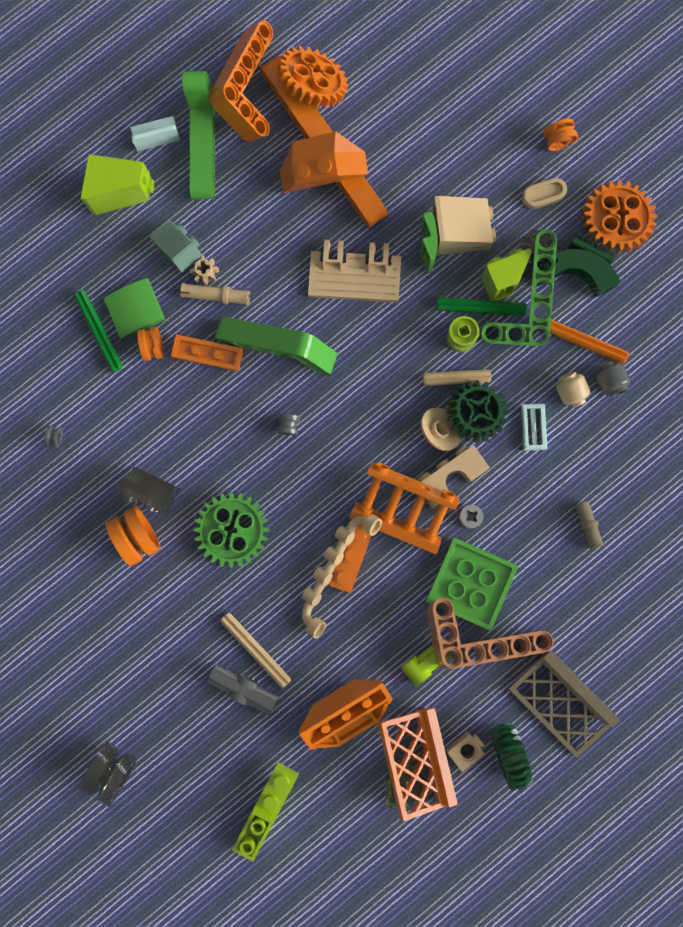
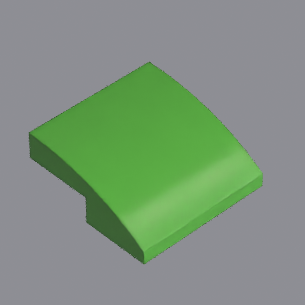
(430, 241)
(134, 308)

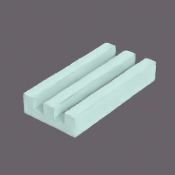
(534, 447)

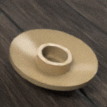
(438, 430)

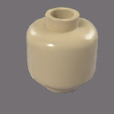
(573, 389)

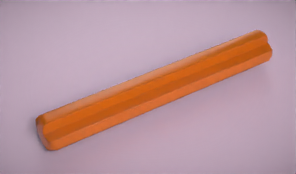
(588, 342)

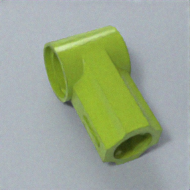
(421, 666)

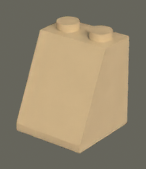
(463, 224)

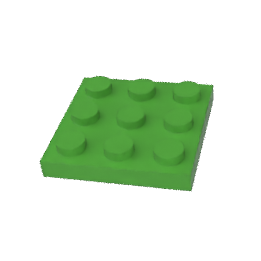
(473, 583)

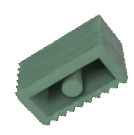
(175, 245)

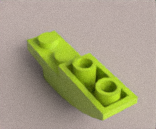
(265, 811)

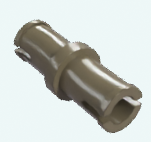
(589, 525)

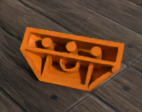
(321, 162)
(345, 713)

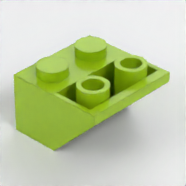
(504, 274)

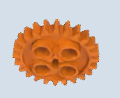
(312, 77)
(639, 218)

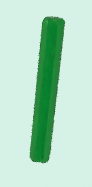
(481, 306)
(98, 331)

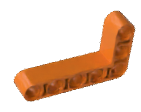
(228, 89)

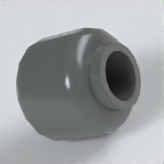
(613, 379)

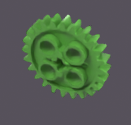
(252, 535)

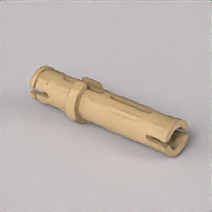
(223, 295)

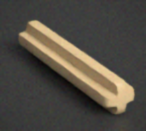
(456, 377)

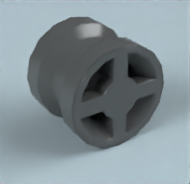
(287, 424)

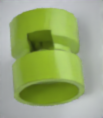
(462, 334)

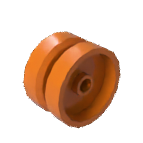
(132, 536)

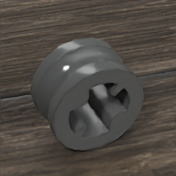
(53, 436)

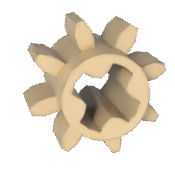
(199, 268)

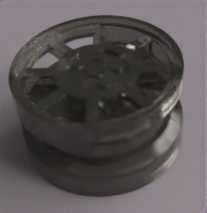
(529, 242)

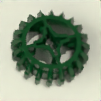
(483, 416)
(511, 756)

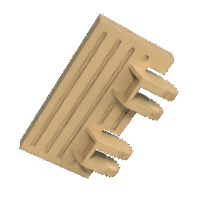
(354, 278)

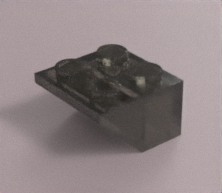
(150, 490)

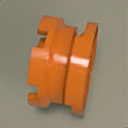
(560, 134)
(150, 344)

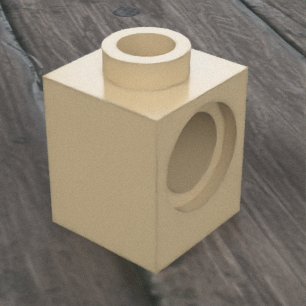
(463, 761)

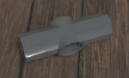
(242, 689)

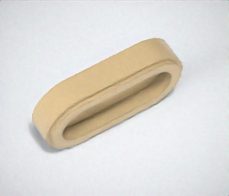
(544, 193)

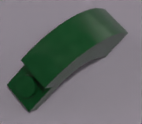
(588, 266)

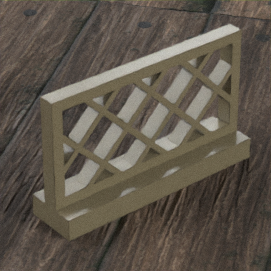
(581, 692)

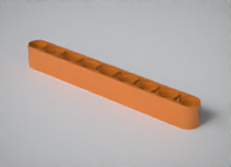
(312, 124)

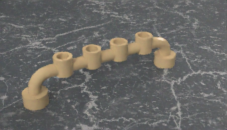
(323, 576)

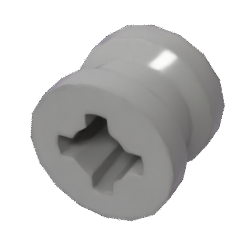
(467, 519)

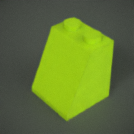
(115, 184)

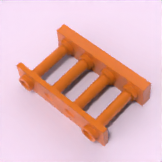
(406, 530)

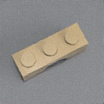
(467, 463)

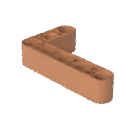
(482, 648)

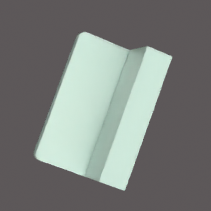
(155, 133)

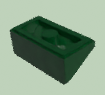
(583, 244)

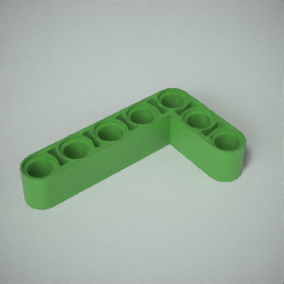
(202, 134)
(536, 299)
(279, 342)

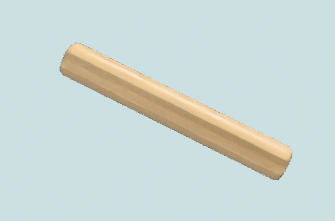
(255, 650)

